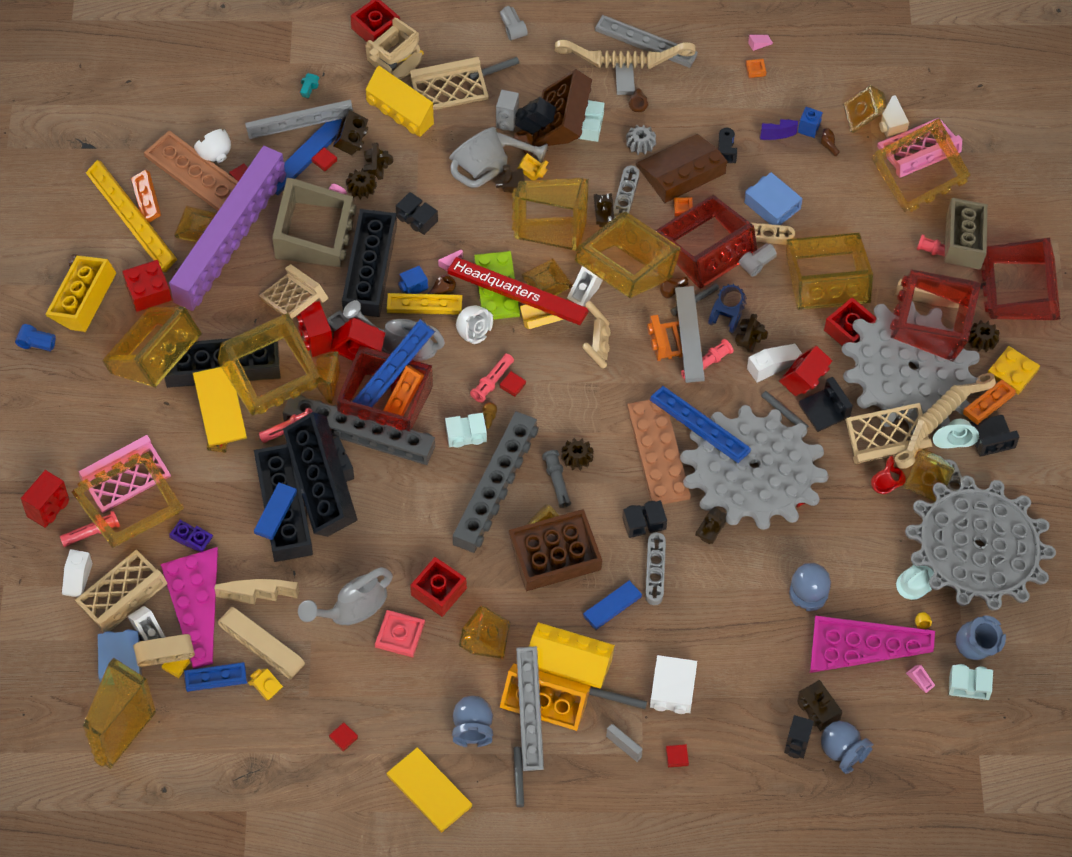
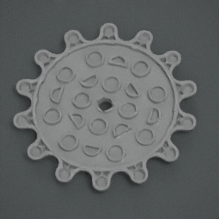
(885, 372)
(759, 492)
(986, 515)

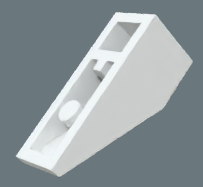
(772, 361)

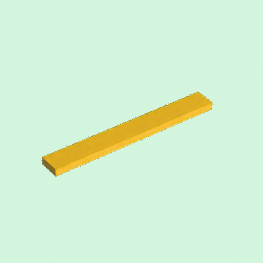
(131, 215)

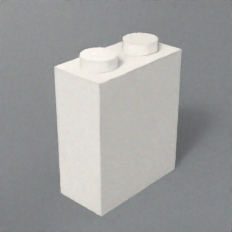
(673, 684)

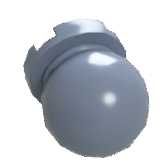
(810, 586)
(980, 638)
(472, 722)
(843, 743)

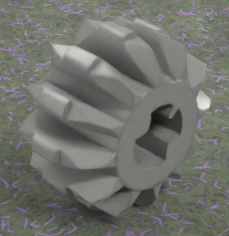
(641, 139)

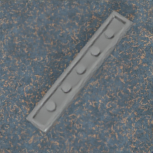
(640, 39)
(298, 119)
(689, 334)
(530, 708)

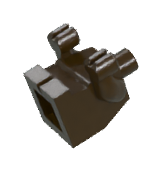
(510, 179)

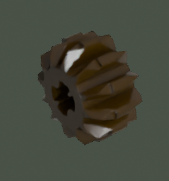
(361, 183)
(984, 336)
(577, 454)

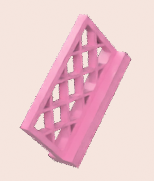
(921, 159)
(139, 446)

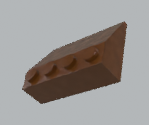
(571, 99)
(683, 167)
(555, 550)

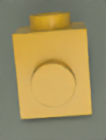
(532, 168)
(265, 683)

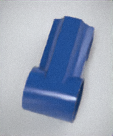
(30, 337)

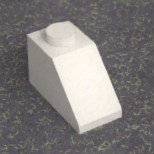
(893, 119)
(584, 287)
(76, 573)
(145, 624)

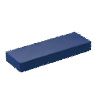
(275, 511)
(612, 605)
(215, 677)

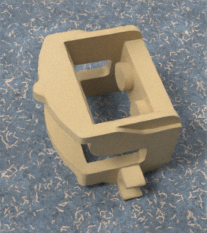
(407, 46)

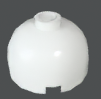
(215, 146)
(474, 323)

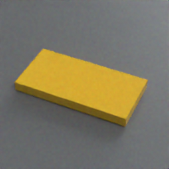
(219, 407)
(429, 789)

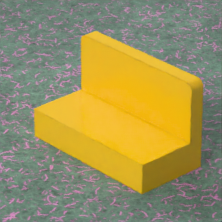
(534, 317)

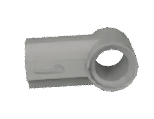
(513, 25)
(754, 262)

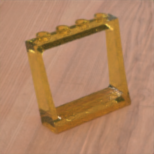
(117, 538)

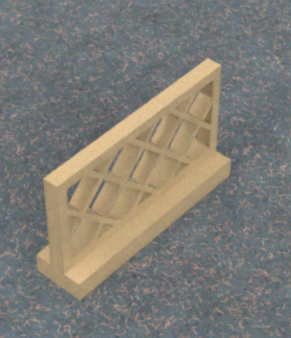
(450, 70)
(301, 284)
(885, 451)
(129, 600)

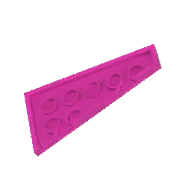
(193, 595)
(852, 643)

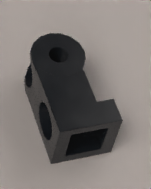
(725, 144)

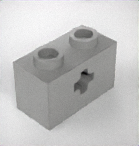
(506, 110)

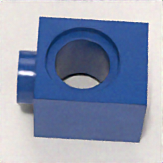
(810, 122)
(413, 281)

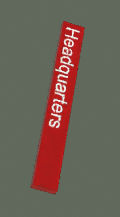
(518, 291)

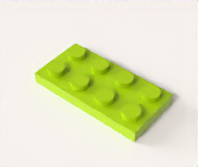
(497, 304)

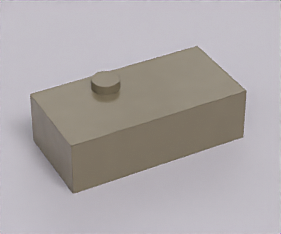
(966, 233)

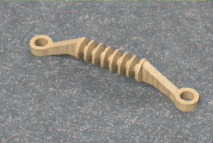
(651, 59)
(938, 413)

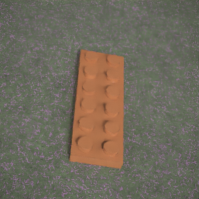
(191, 170)
(658, 452)

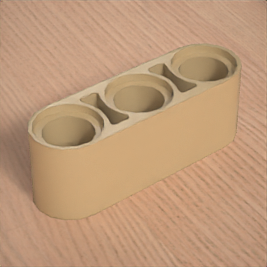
(164, 650)

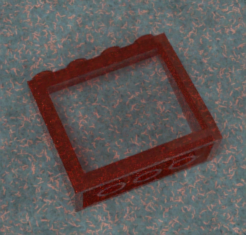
(1025, 252)
(720, 256)
(936, 341)
(367, 363)

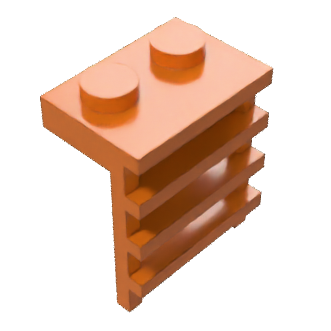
(660, 339)

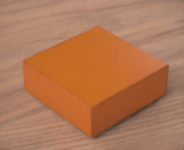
(756, 68)
(682, 205)

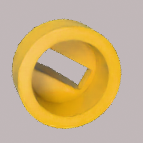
(923, 620)

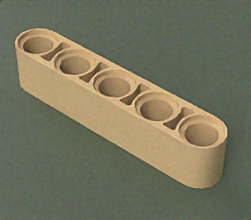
(261, 643)

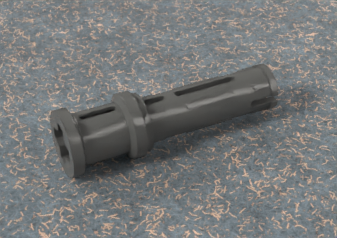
(555, 470)

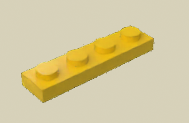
(424, 303)

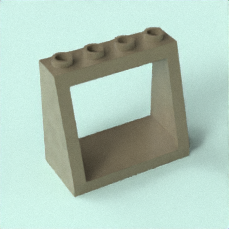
(300, 250)

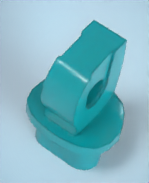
(309, 82)

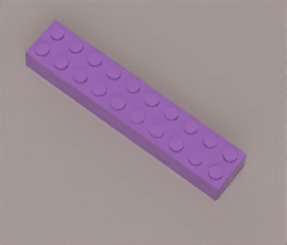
(227, 228)

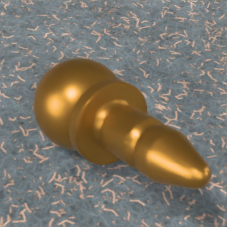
(489, 411)

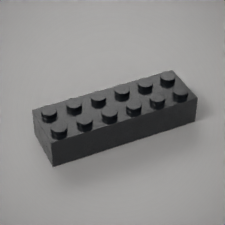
(370, 260)
(203, 355)
(320, 474)
(293, 534)

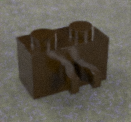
(819, 705)

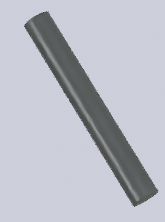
(500, 66)
(699, 296)
(785, 411)
(618, 698)
(518, 770)

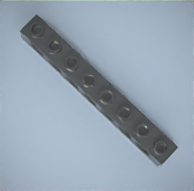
(519, 425)
(365, 436)

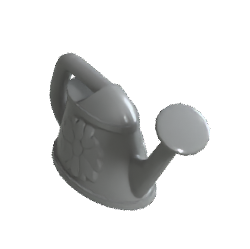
(485, 156)
(396, 331)
(355, 600)

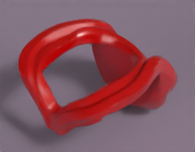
(883, 482)

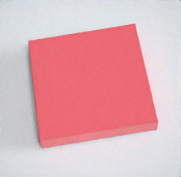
(399, 633)

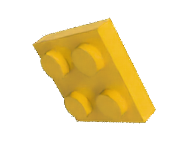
(1014, 369)

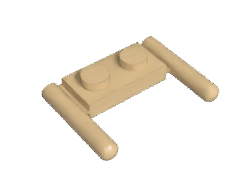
(601, 334)

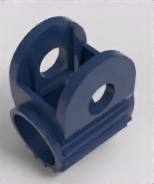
(732, 312)

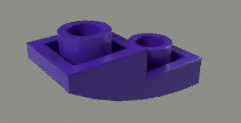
(773, 132)
(191, 537)

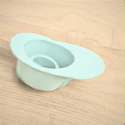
(956, 434)
(914, 582)

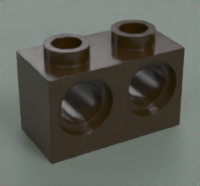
(350, 132)

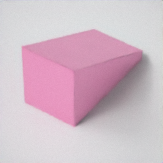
(759, 41)
(445, 262)
(921, 678)

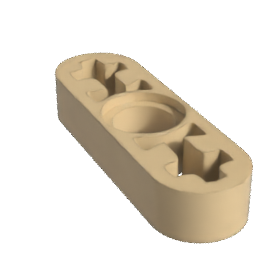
(781, 239)

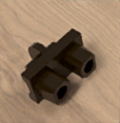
(379, 159)
(603, 209)
(754, 333)
(711, 526)

